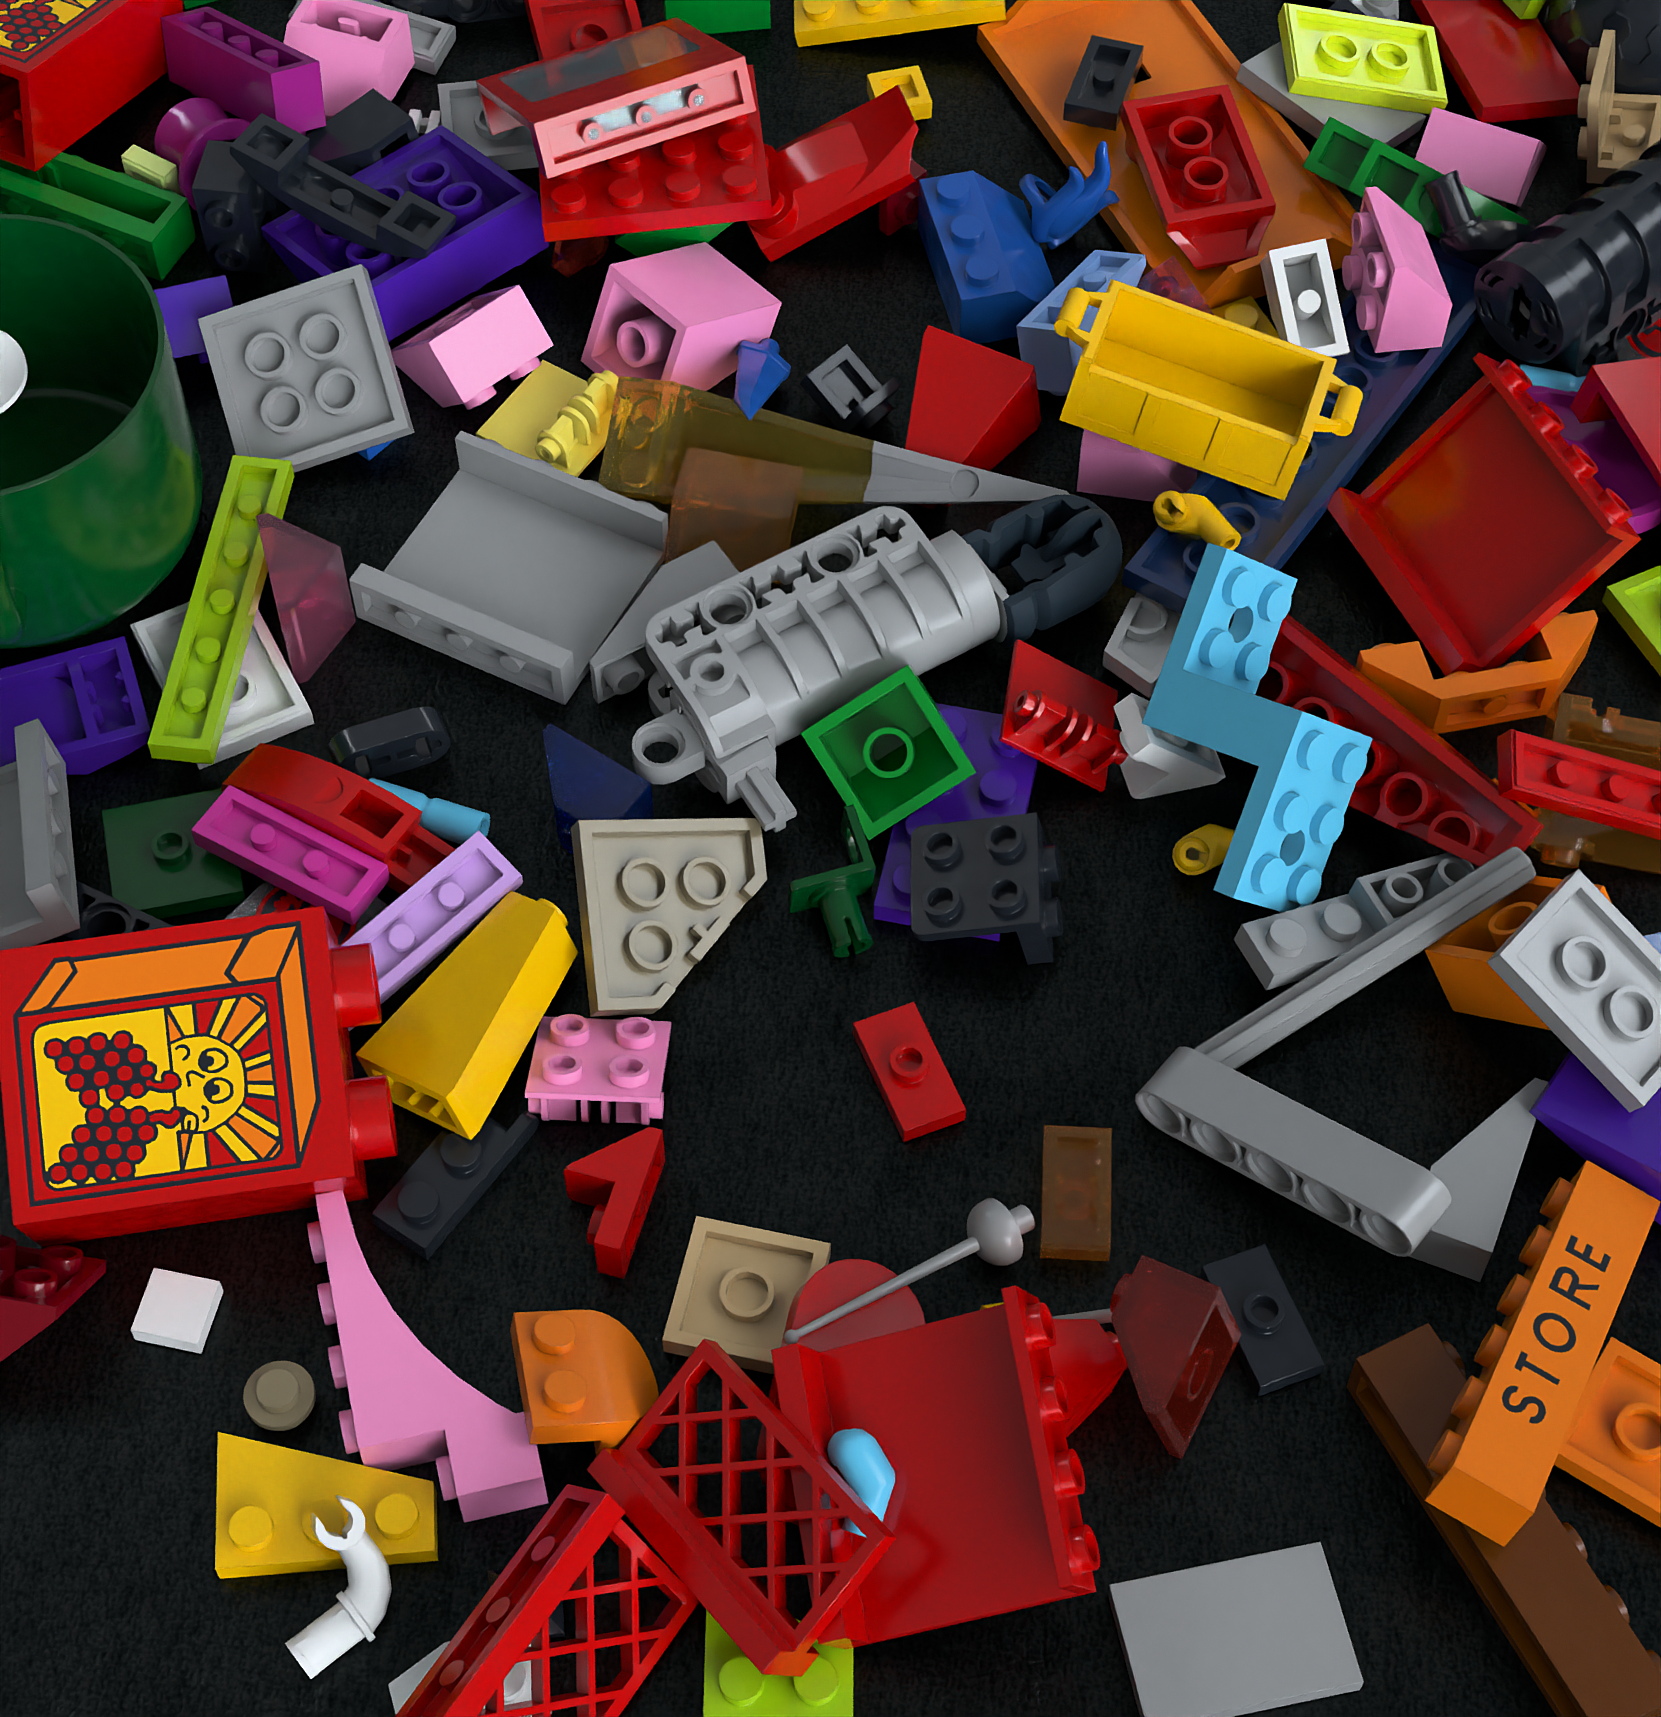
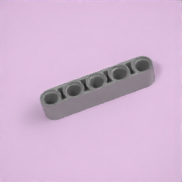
(1294, 1151)

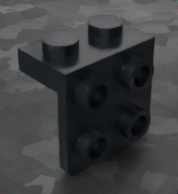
(986, 882)

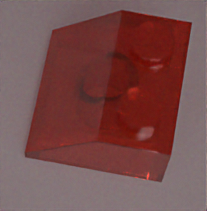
(1175, 1345)

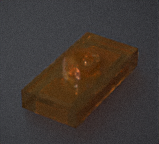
(1076, 1193)

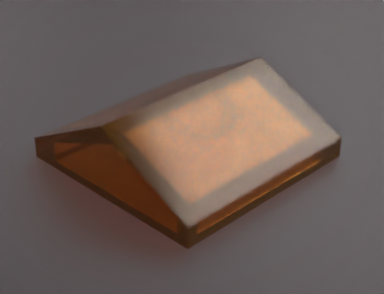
(737, 503)

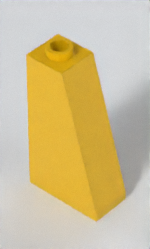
(474, 1015)

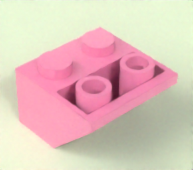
(355, 46)
(1394, 278)

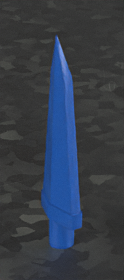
(758, 374)

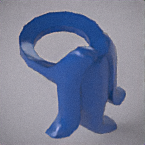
(1072, 205)

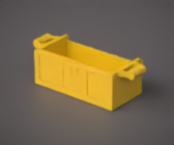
(1199, 387)

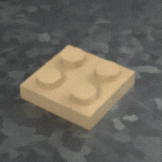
(739, 1290)

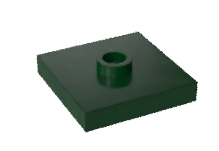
(157, 861)

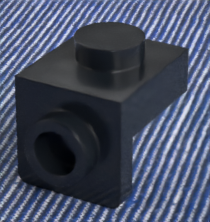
(849, 391)

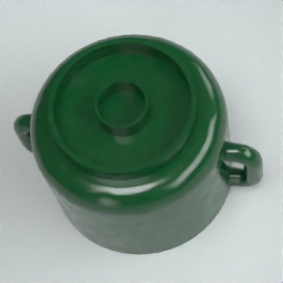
(95, 446)

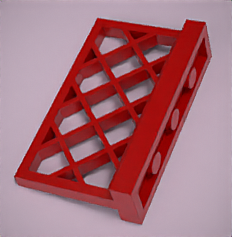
(712, 1563)
(518, 1613)

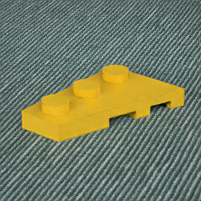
(273, 1490)

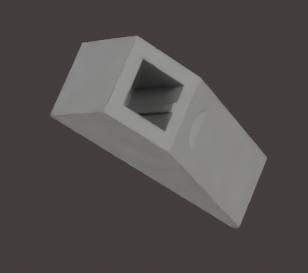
(623, 656)

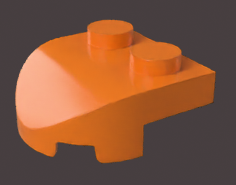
(580, 1377)

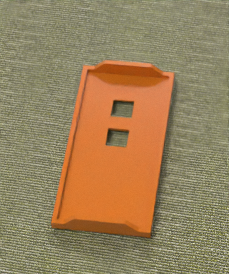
(1038, 59)

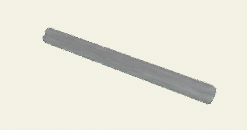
(1370, 959)

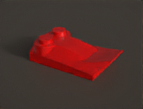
(836, 172)
(1200, 173)

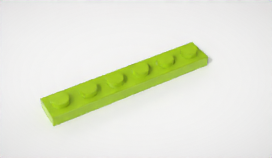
(219, 614)

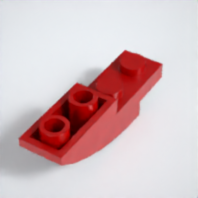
(344, 809)

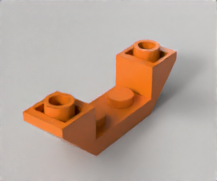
(1486, 696)

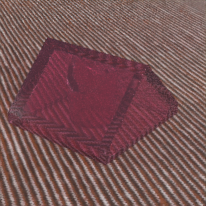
(307, 591)

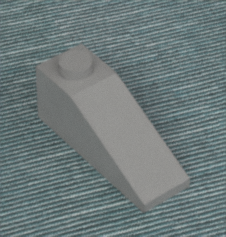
(1480, 1182)

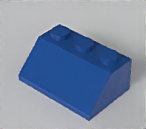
(981, 255)

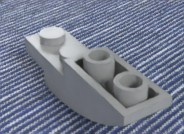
(1307, 938)

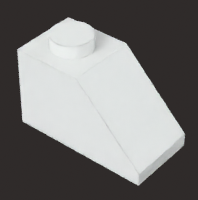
(1305, 297)

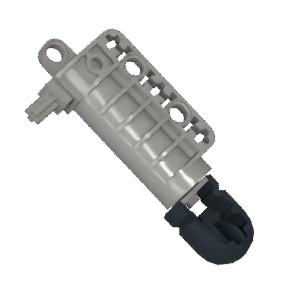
(851, 629)

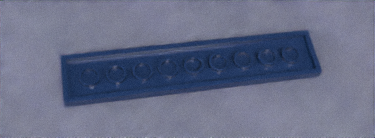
(1275, 527)

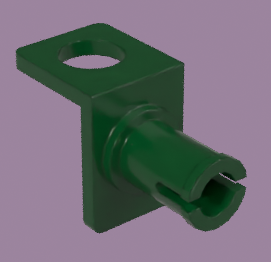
(837, 891)

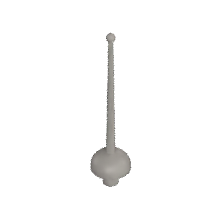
(991, 1233)

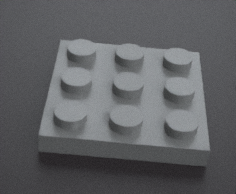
(307, 372)

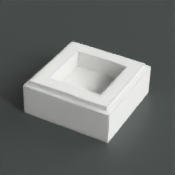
(177, 1310)

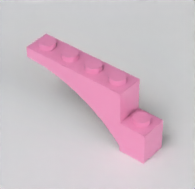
(405, 1398)

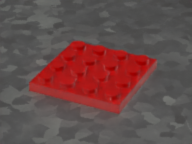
(676, 183)

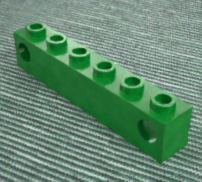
(135, 217)

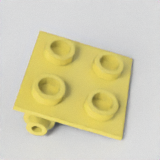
(555, 417)

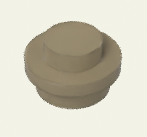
(279, 1395)

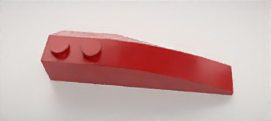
(1410, 771)

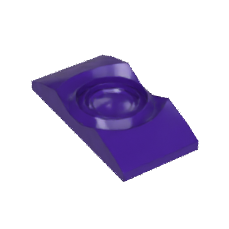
(83, 701)

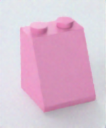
(677, 317)

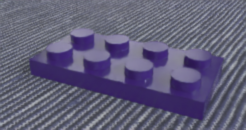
(996, 790)

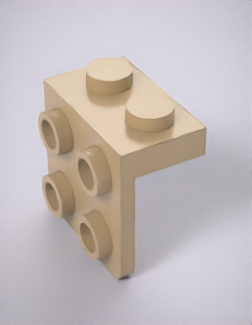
(1617, 123)

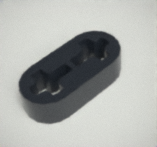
(391, 743)

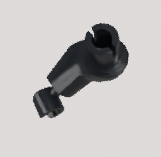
(1463, 232)

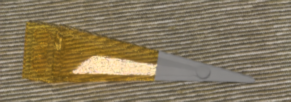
(660, 419)

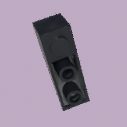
(360, 136)

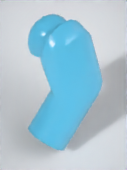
(864, 1470)

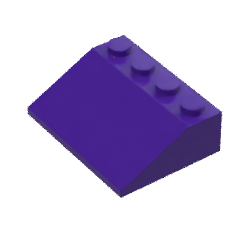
(493, 230)

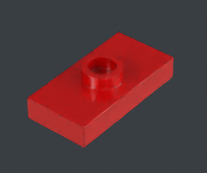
(909, 1071)

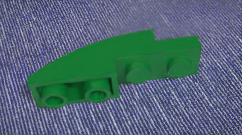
(1361, 162)

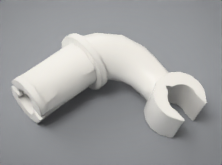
(360, 1605)

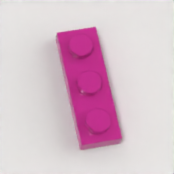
(291, 854)

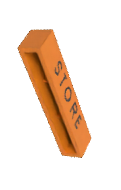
(1542, 1353)

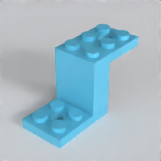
(1302, 760)

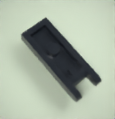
(449, 1182)

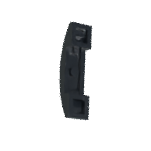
(333, 200)

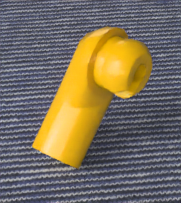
(1194, 516)
(1202, 849)

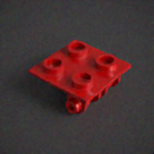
(1061, 716)

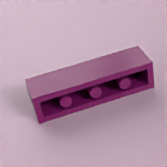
(243, 69)

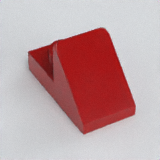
(621, 1188)

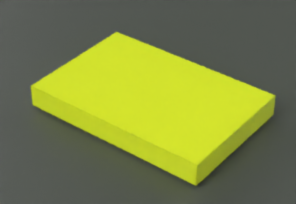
(1361, 59)

